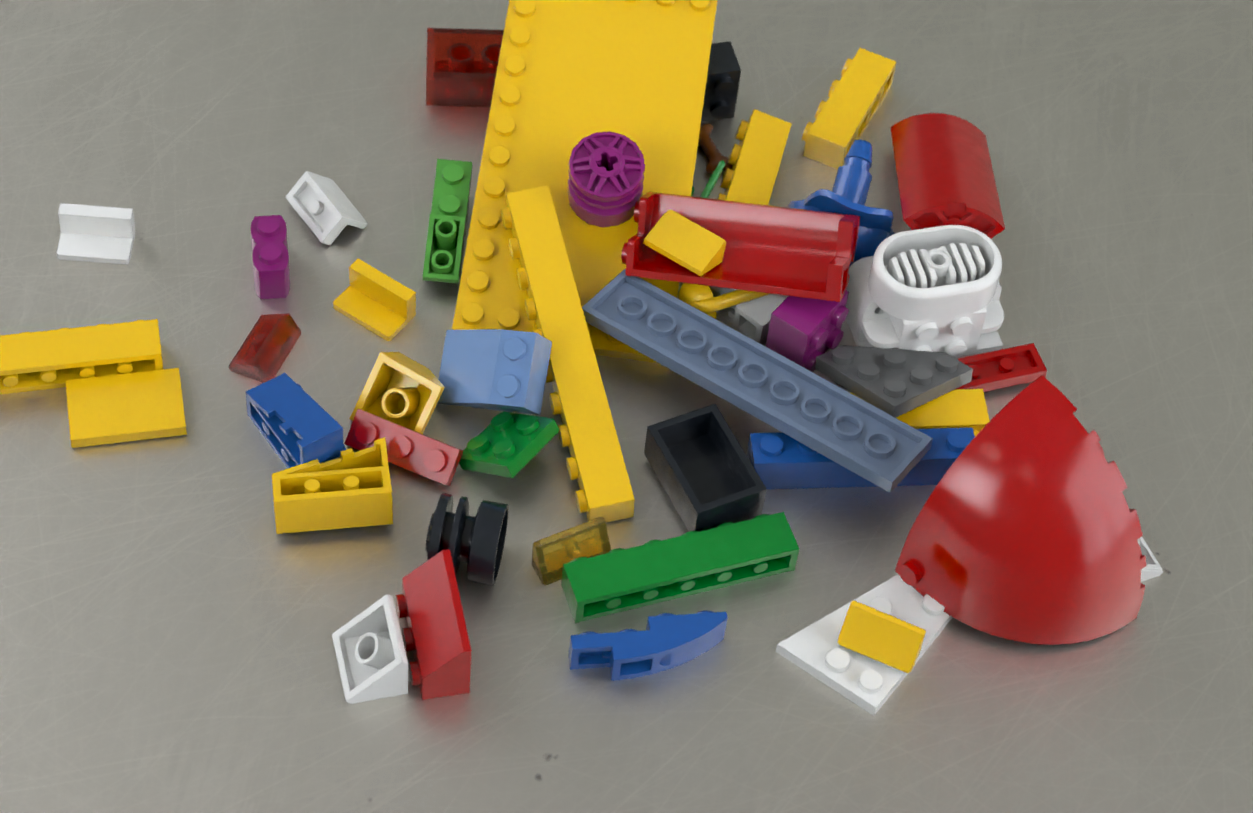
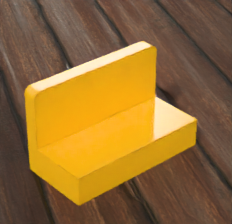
(376, 301)

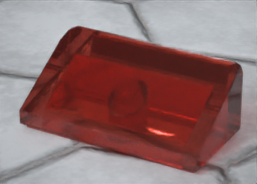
(266, 347)

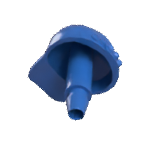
(849, 198)

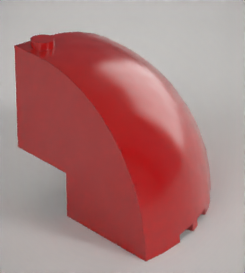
(1030, 530)

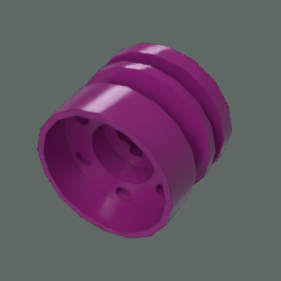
(605, 178)

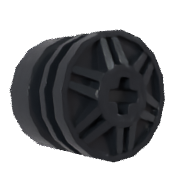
(470, 538)

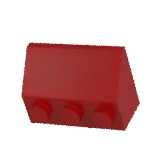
(435, 629)

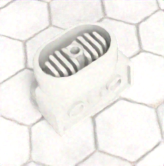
(928, 293)

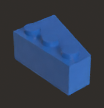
(293, 422)

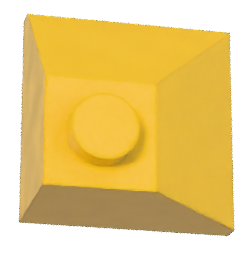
(400, 391)

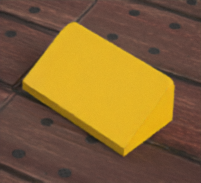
(686, 243)
(881, 637)

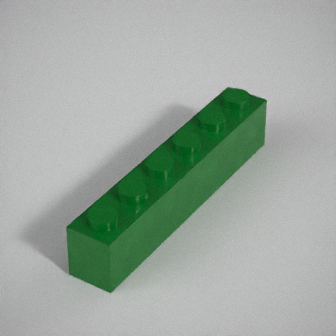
(679, 566)

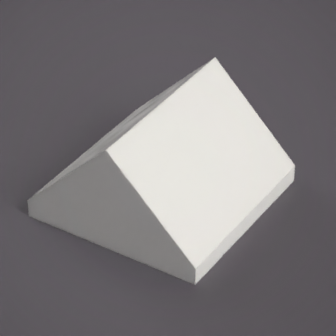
(372, 654)

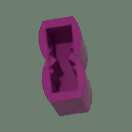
(270, 257)

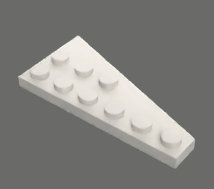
(849, 672)

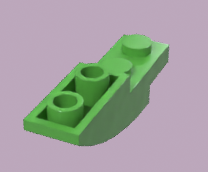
(448, 221)

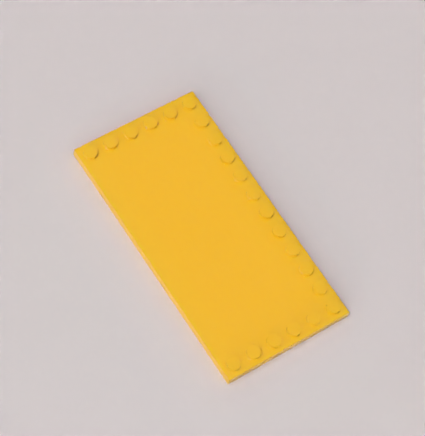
(557, 80)

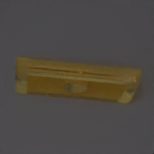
(579, 541)

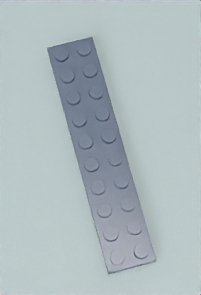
(758, 380)

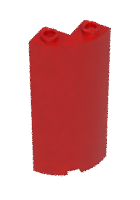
(945, 174)
(764, 249)

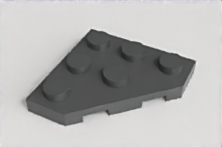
(893, 377)

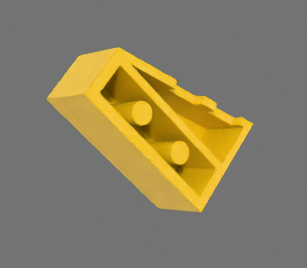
(335, 493)

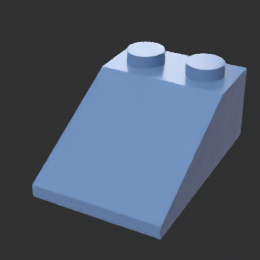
(495, 370)

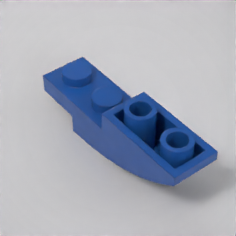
(662, 646)

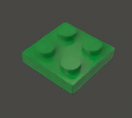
(508, 444)

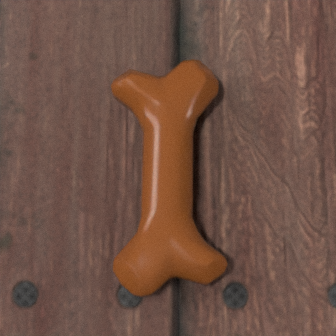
(710, 149)

